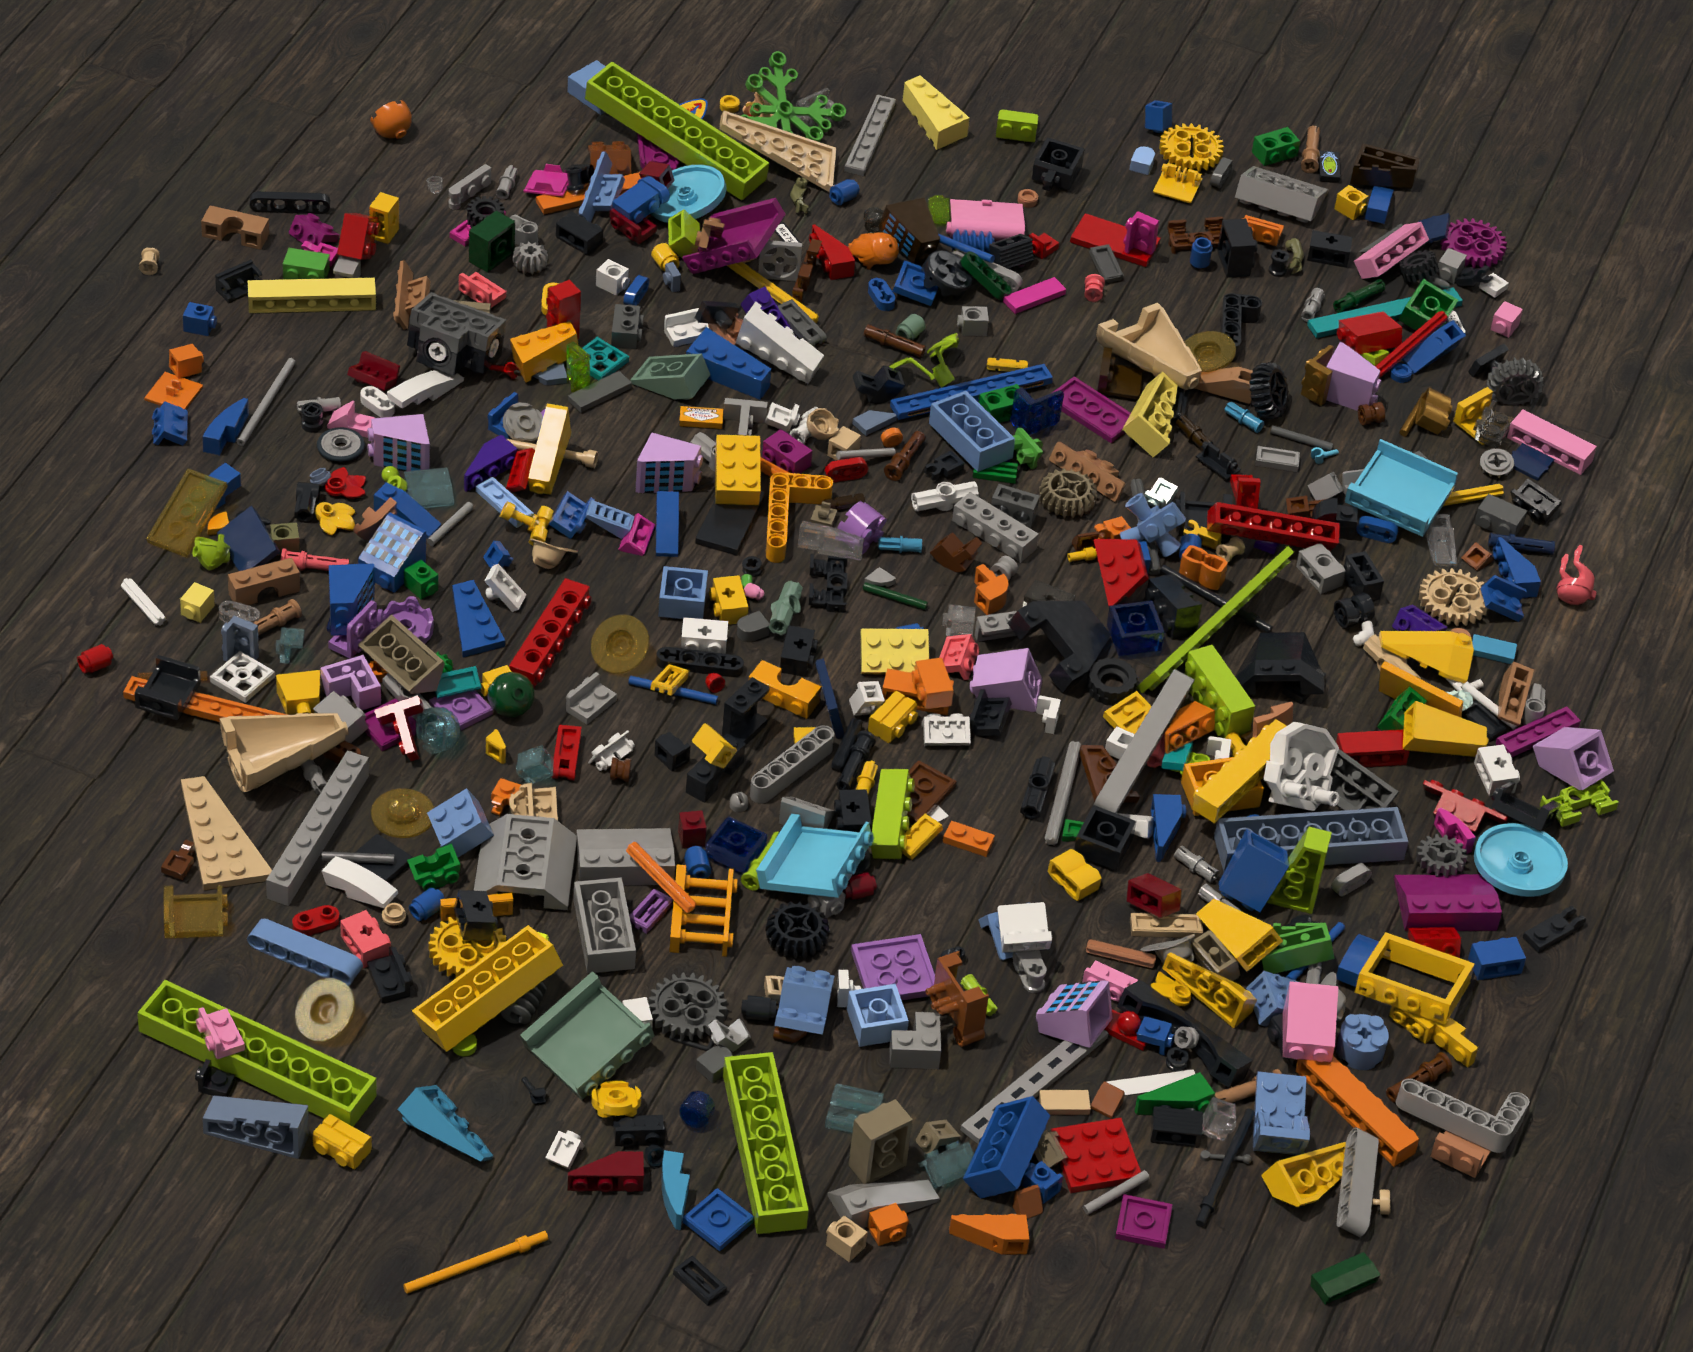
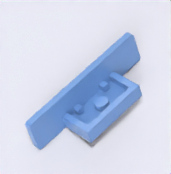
(602, 188)

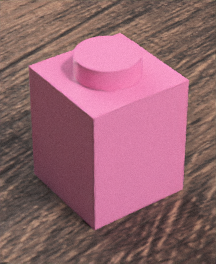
(1506, 319)

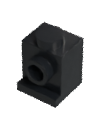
(671, 751)

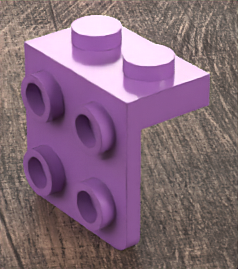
(357, 630)

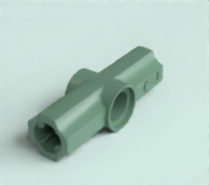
(785, 607)

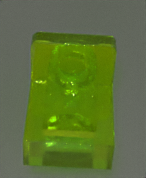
(939, 208)

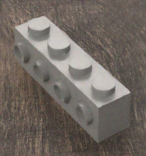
(995, 527)

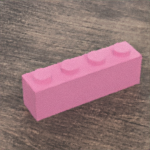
(1391, 250)
(1553, 441)

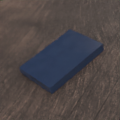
(249, 540)
(829, 698)

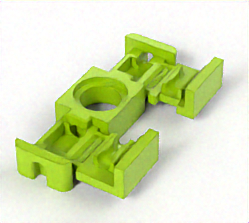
(1591, 794)

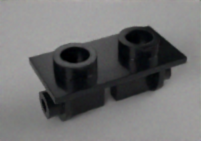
(1220, 463)

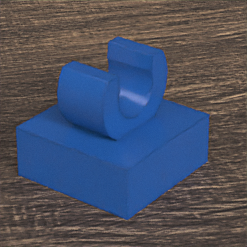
(497, 555)

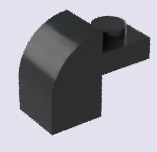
(882, 386)
(1329, 511)

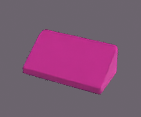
(638, 537)

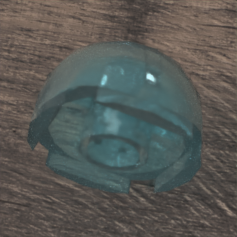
(438, 729)

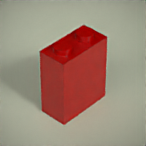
(1370, 332)

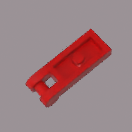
(566, 751)

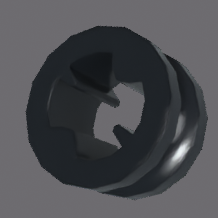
(755, 561)
(1179, 1053)

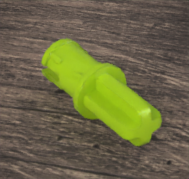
(970, 982)

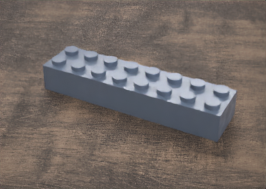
(1355, 835)

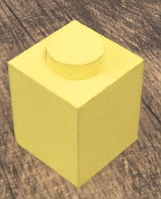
(197, 602)

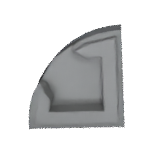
(880, 578)

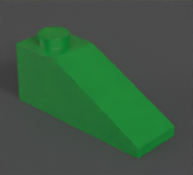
(1185, 1093)

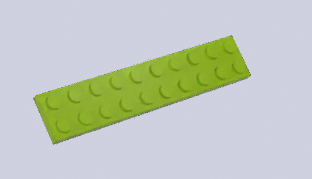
(1216, 621)

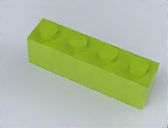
(891, 813)

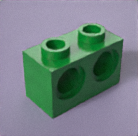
(1275, 146)
(999, 402)
(1395, 715)

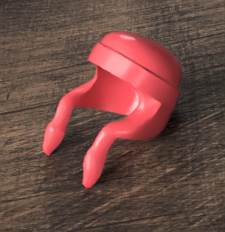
(1576, 590)

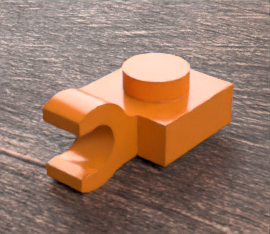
(1112, 528)
(501, 795)

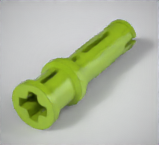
(750, 879)

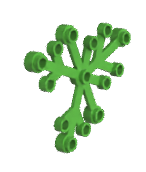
(815, 111)

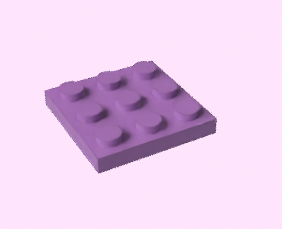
(896, 962)

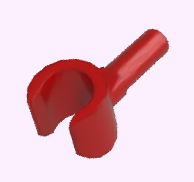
(509, 369)

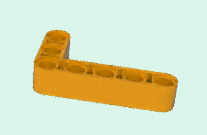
(793, 489)

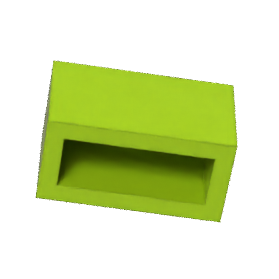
(683, 233)

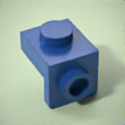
(1156, 1033)

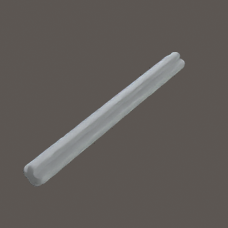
(1063, 793)

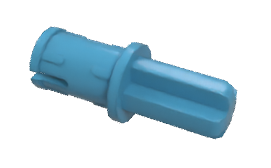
(1244, 417)
(900, 544)

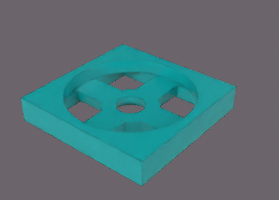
(599, 347)

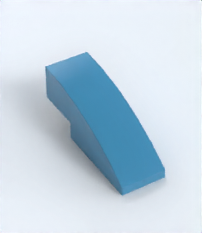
(674, 1186)

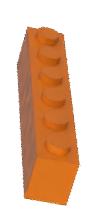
(1360, 1107)

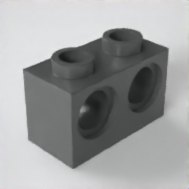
(1016, 503)

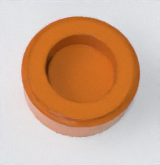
(891, 437)

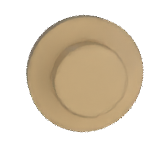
(393, 914)

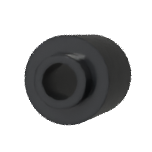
(758, 1008)

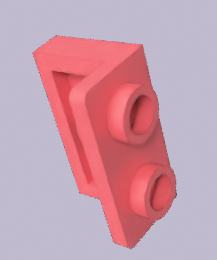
(481, 289)

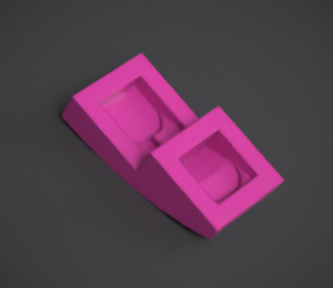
(1453, 827)

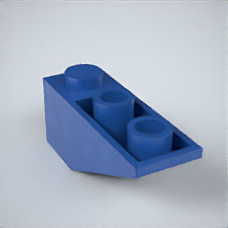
(1434, 346)
(1516, 568)

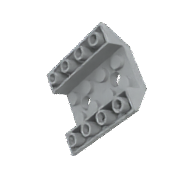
(545, 856)

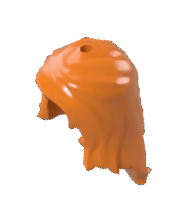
(874, 249)

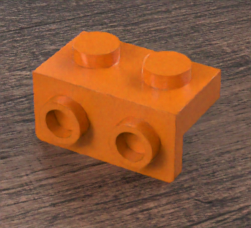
(1264, 230)

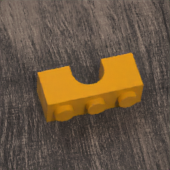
(797, 698)

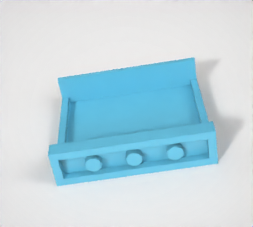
(1402, 488)
(813, 859)

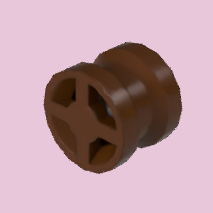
(620, 769)

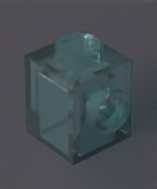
(535, 764)

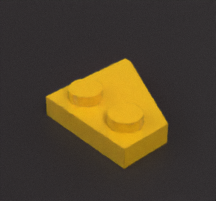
(1128, 713)

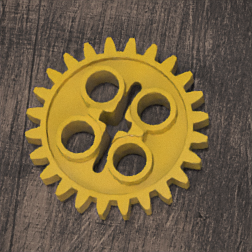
(1206, 147)
(456, 954)

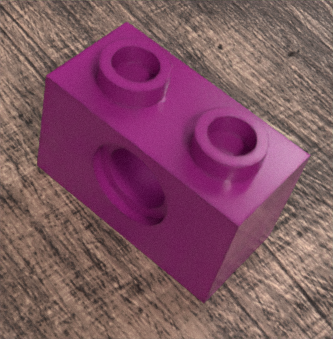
(787, 452)

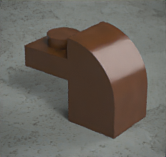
(954, 554)

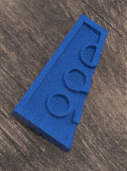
(475, 622)

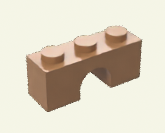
(221, 221)
(247, 584)

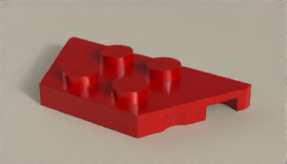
(1120, 567)

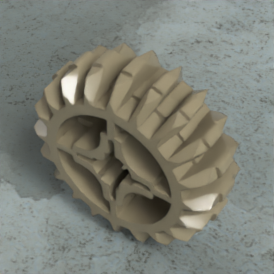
(1068, 493)

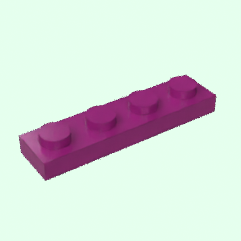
(1534, 732)

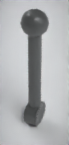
(1205, 1156)

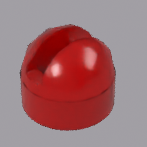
(715, 682)

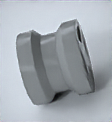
(1006, 566)

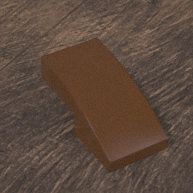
(1301, 506)

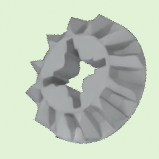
(1502, 457)

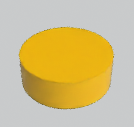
(729, 103)

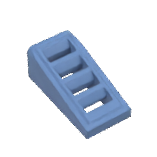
(615, 522)

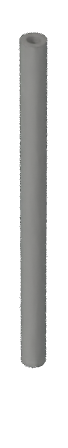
(266, 402)

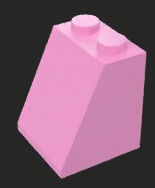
(1310, 1021)

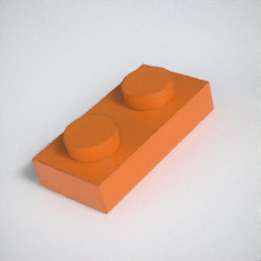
(968, 838)

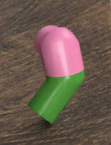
(751, 590)

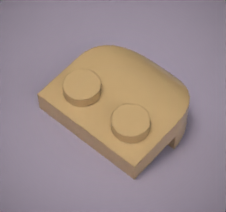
(534, 802)

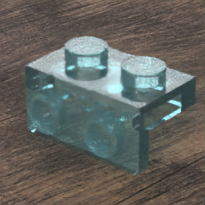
(949, 1164)

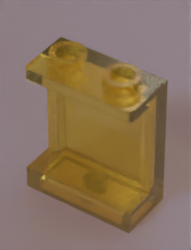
(194, 914)

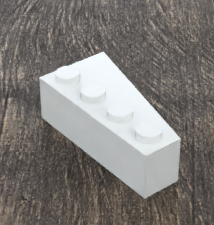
(778, 344)

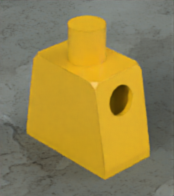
(299, 691)

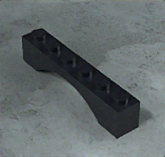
(1219, 1056)

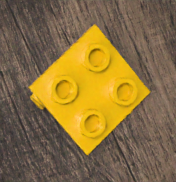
(1178, 184)

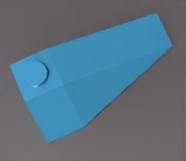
(434, 1114)

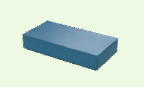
(1493, 649)

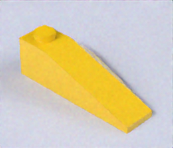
(1441, 650)
(1218, 993)
(1305, 1176)

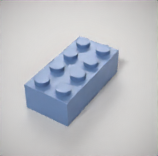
(971, 431)

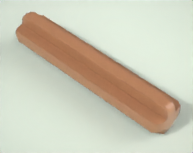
(1121, 953)

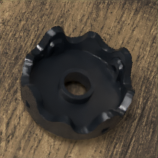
(937, 273)

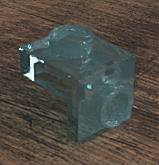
(289, 639)

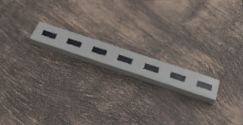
(1031, 1082)

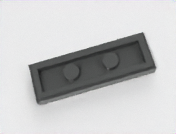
(599, 391)

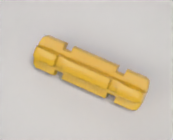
(1006, 364)

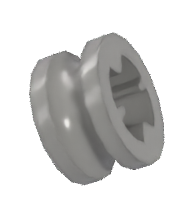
(1191, 1034)

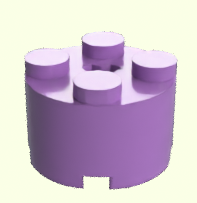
(864, 522)

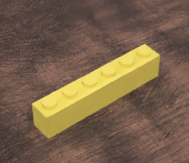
(311, 295)

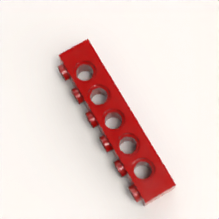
(1271, 526)
(551, 630)

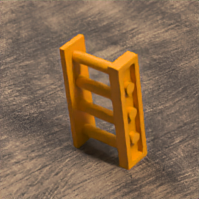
(680, 917)

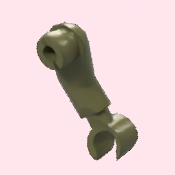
(796, 195)
(1295, 246)

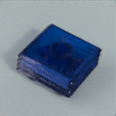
(736, 844)

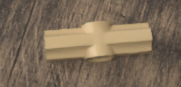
(1373, 648)

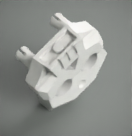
(1301, 767)

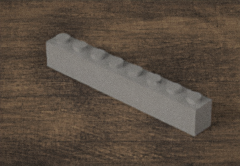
(317, 828)

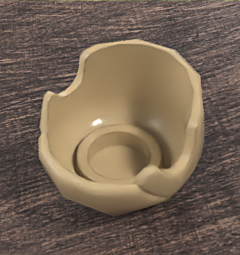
(822, 424)

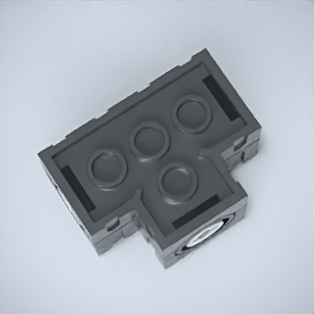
(454, 335)

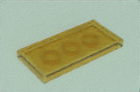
(187, 512)

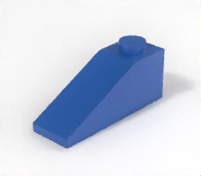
(407, 508)
(1167, 818)

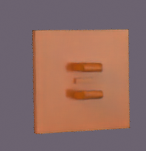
(174, 391)

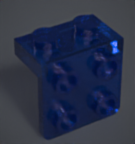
(1038, 413)

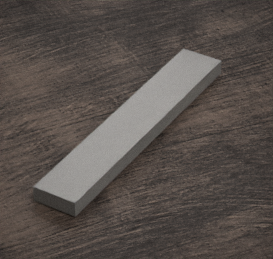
(870, 135)

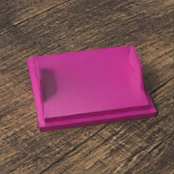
(548, 181)

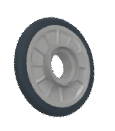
(353, 448)

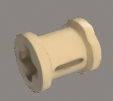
(147, 258)
(1230, 549)

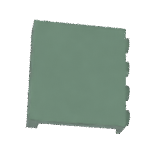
(586, 1036)

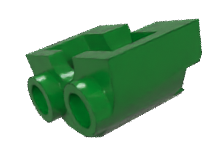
(437, 869)

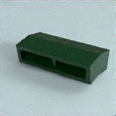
(1344, 1278)

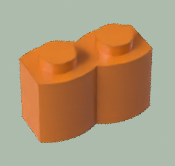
(1203, 567)

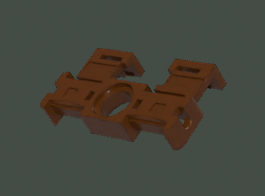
(1181, 240)
(805, 271)

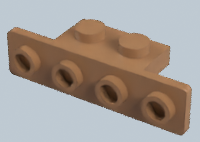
(712, 228)
(409, 293)
(1101, 471)

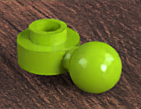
(391, 476)

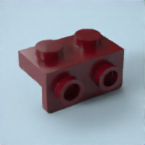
(637, 232)
(375, 371)

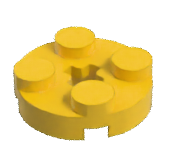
(616, 1099)

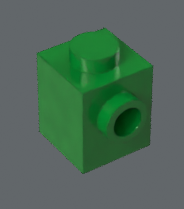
(421, 579)

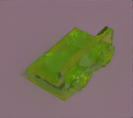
(577, 367)

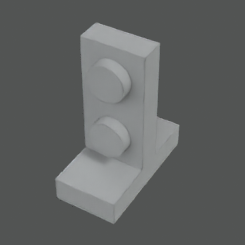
(746, 412)

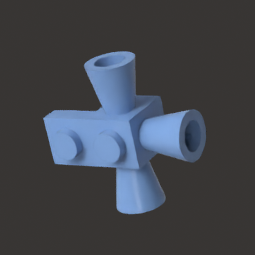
(1154, 524)

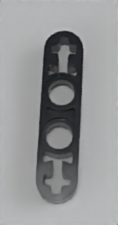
(289, 205)
(700, 659)

